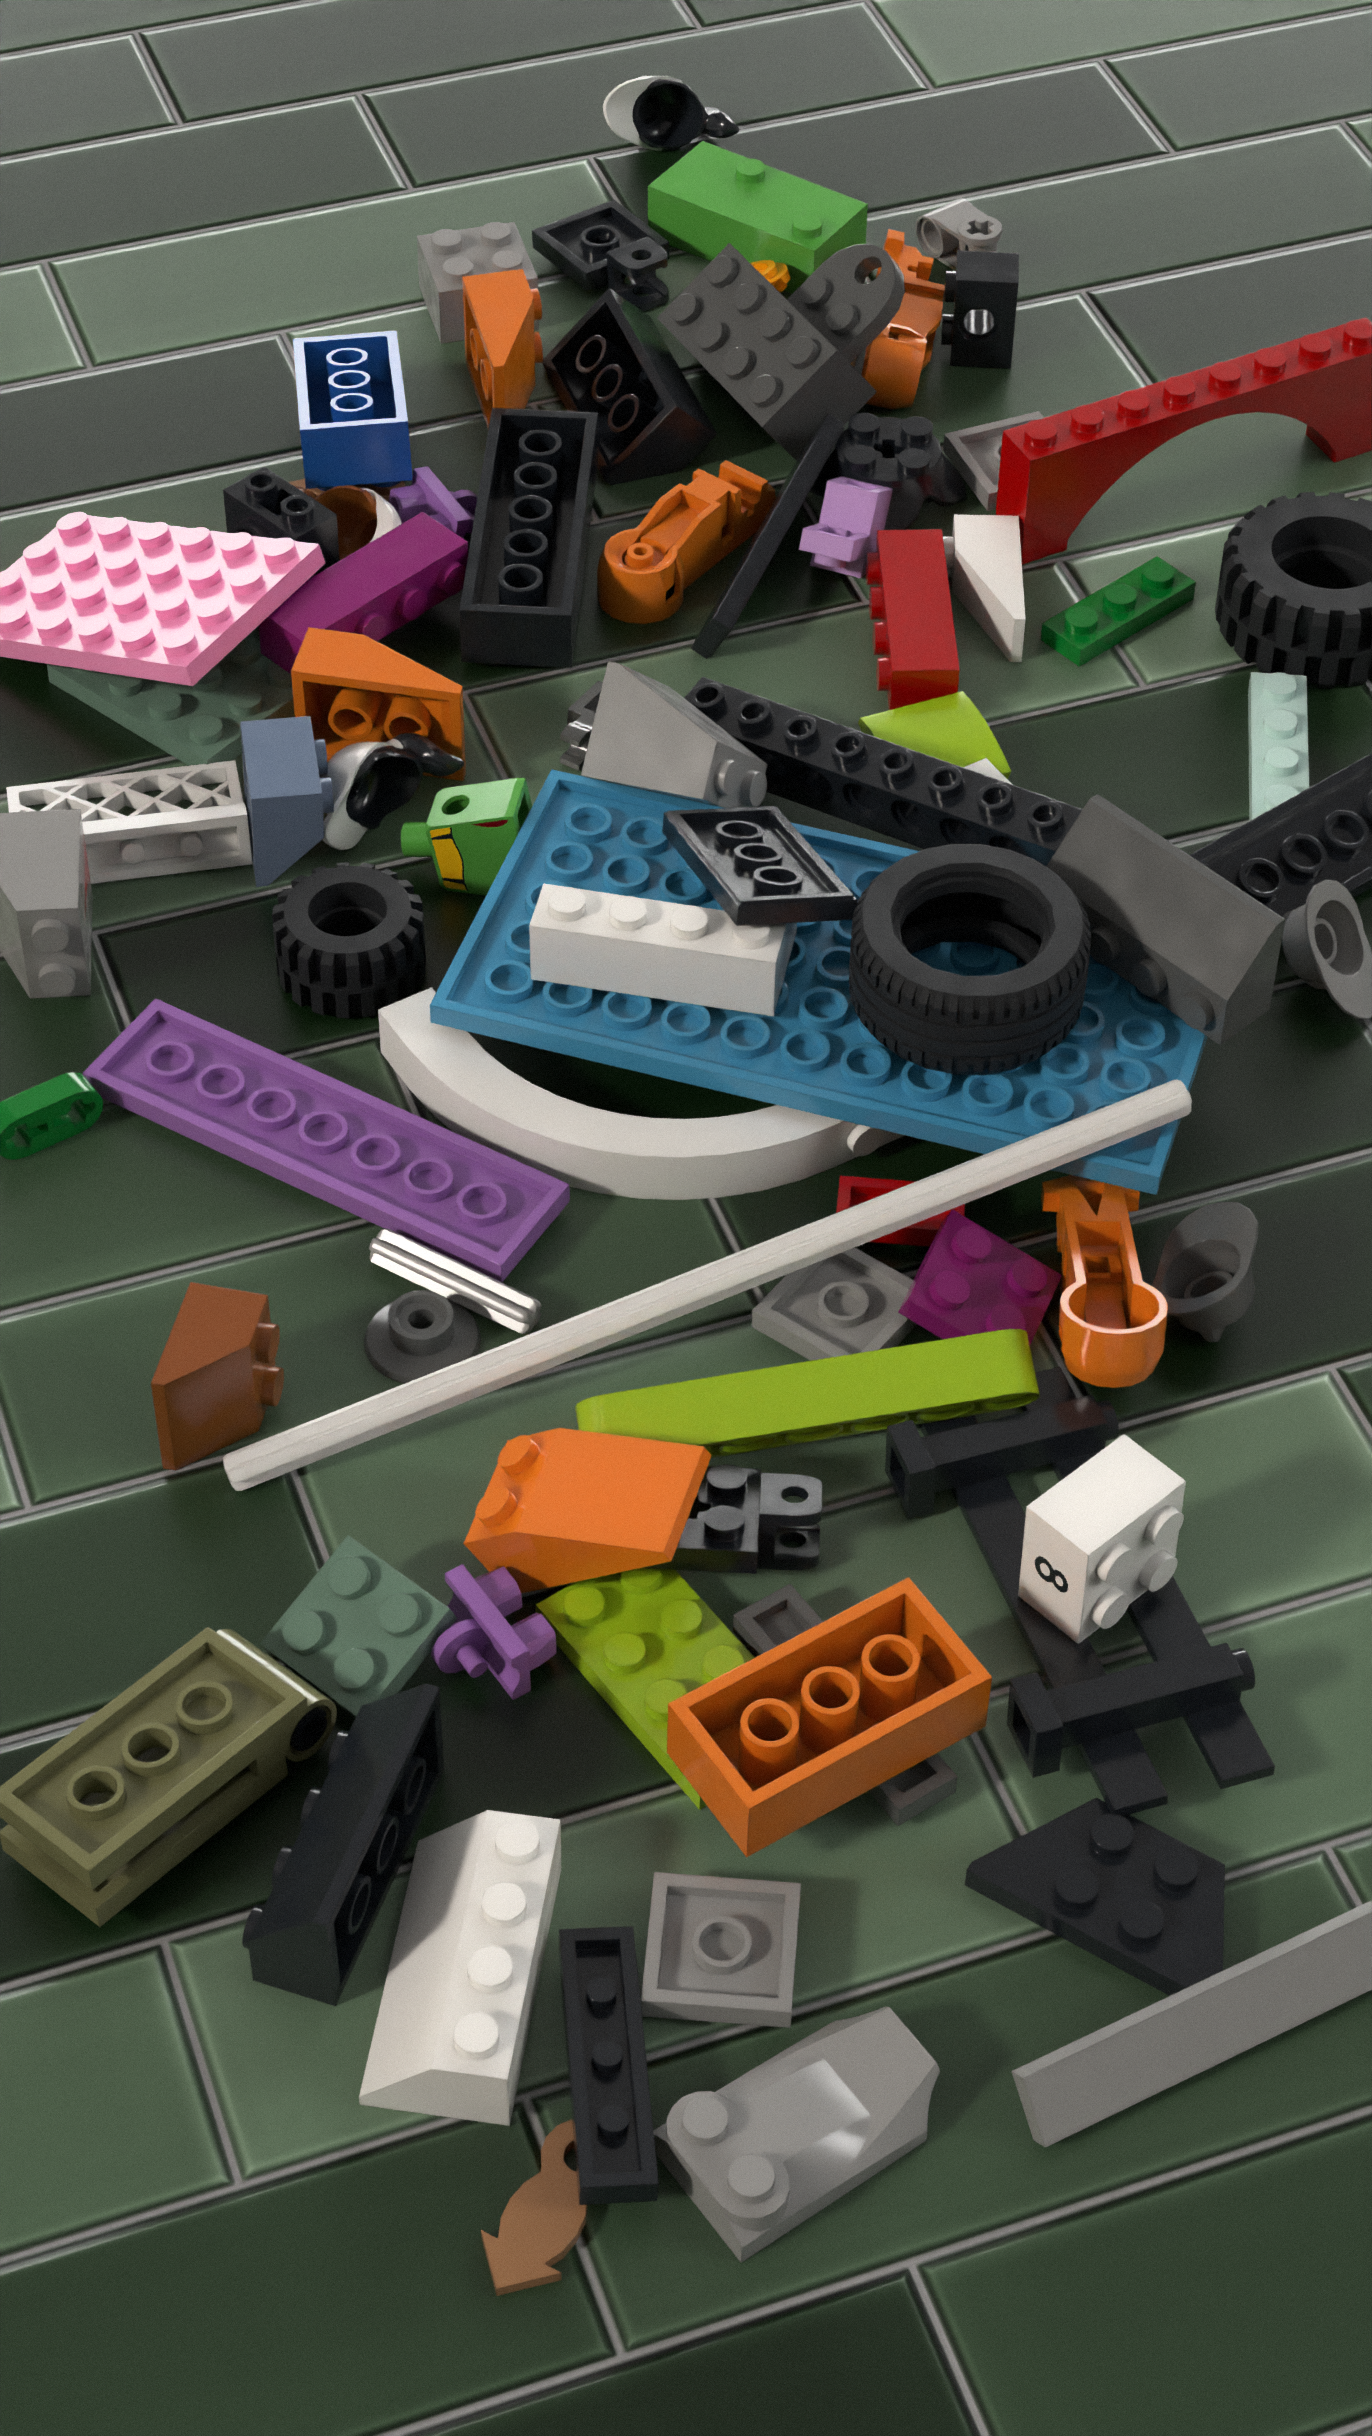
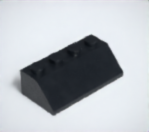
(626, 374)
(348, 1847)

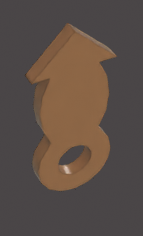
(538, 2221)

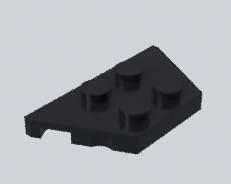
(1115, 1893)

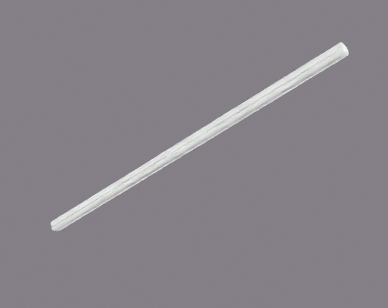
(703, 1286)

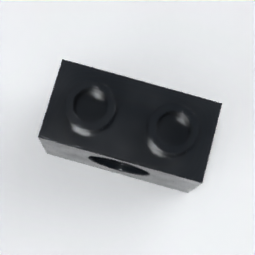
(985, 283)

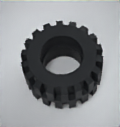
(349, 939)

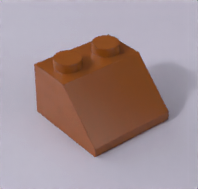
(215, 1373)

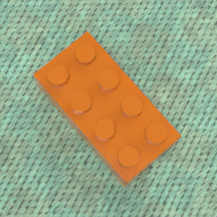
(827, 1715)

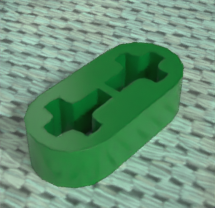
(47, 1114)

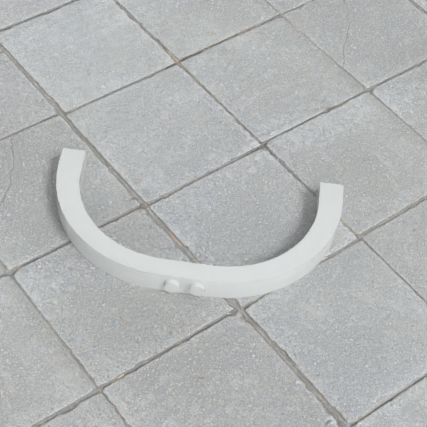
(606, 1148)

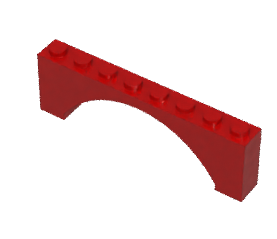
(1068, 460)

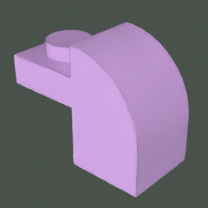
(847, 526)

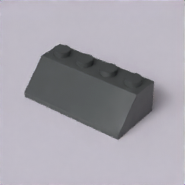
(1170, 922)

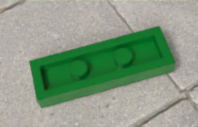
(1117, 611)

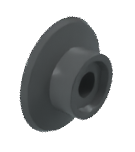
(420, 1336)

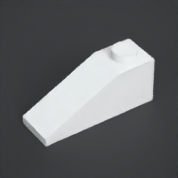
(989, 576)

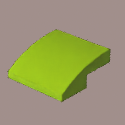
(941, 728)

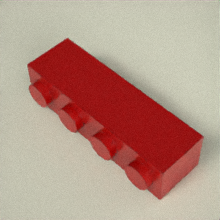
(914, 616)

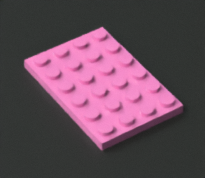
(144, 595)

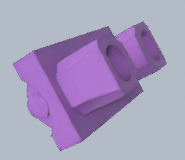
(430, 496)
(484, 1637)

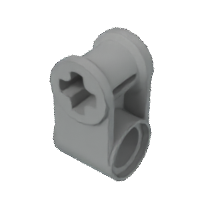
(957, 228)

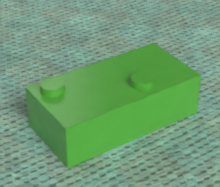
(760, 210)

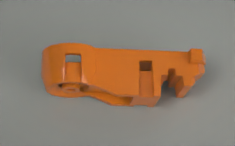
(906, 344)
(679, 542)
(1107, 1316)

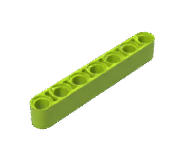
(825, 1396)

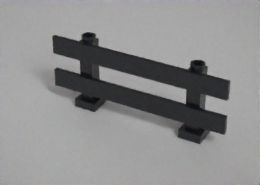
(1083, 1701)

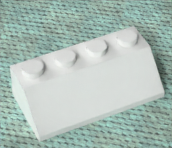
(657, 950)
(466, 1969)

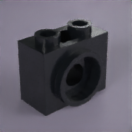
(276, 509)

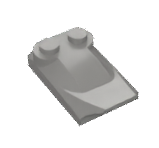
(800, 2128)

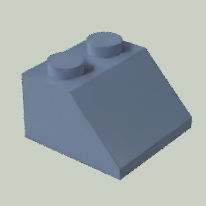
(283, 792)

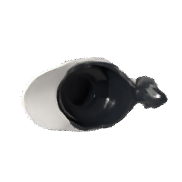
(662, 114)
(376, 780)

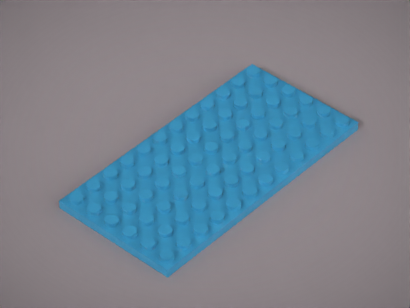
(815, 1046)

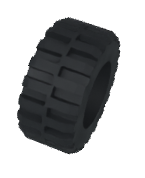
(1301, 588)

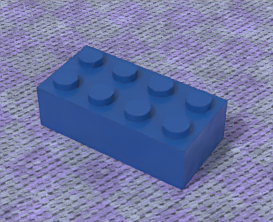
(352, 410)

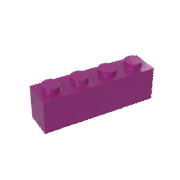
(371, 588)

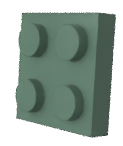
(358, 1628)

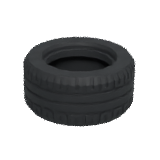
(956, 1019)

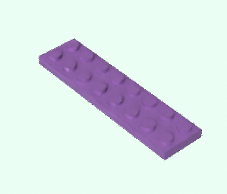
(329, 1139)

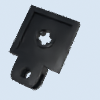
(610, 249)
(747, 1515)

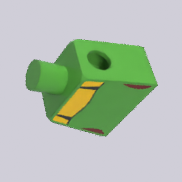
(470, 832)

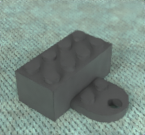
(792, 354)

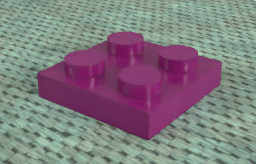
(977, 1284)

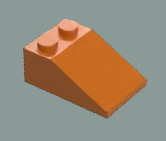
(501, 338)
(372, 694)
(584, 1506)

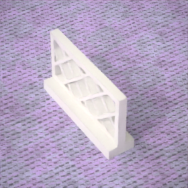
(158, 834)

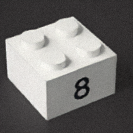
(1101, 1539)

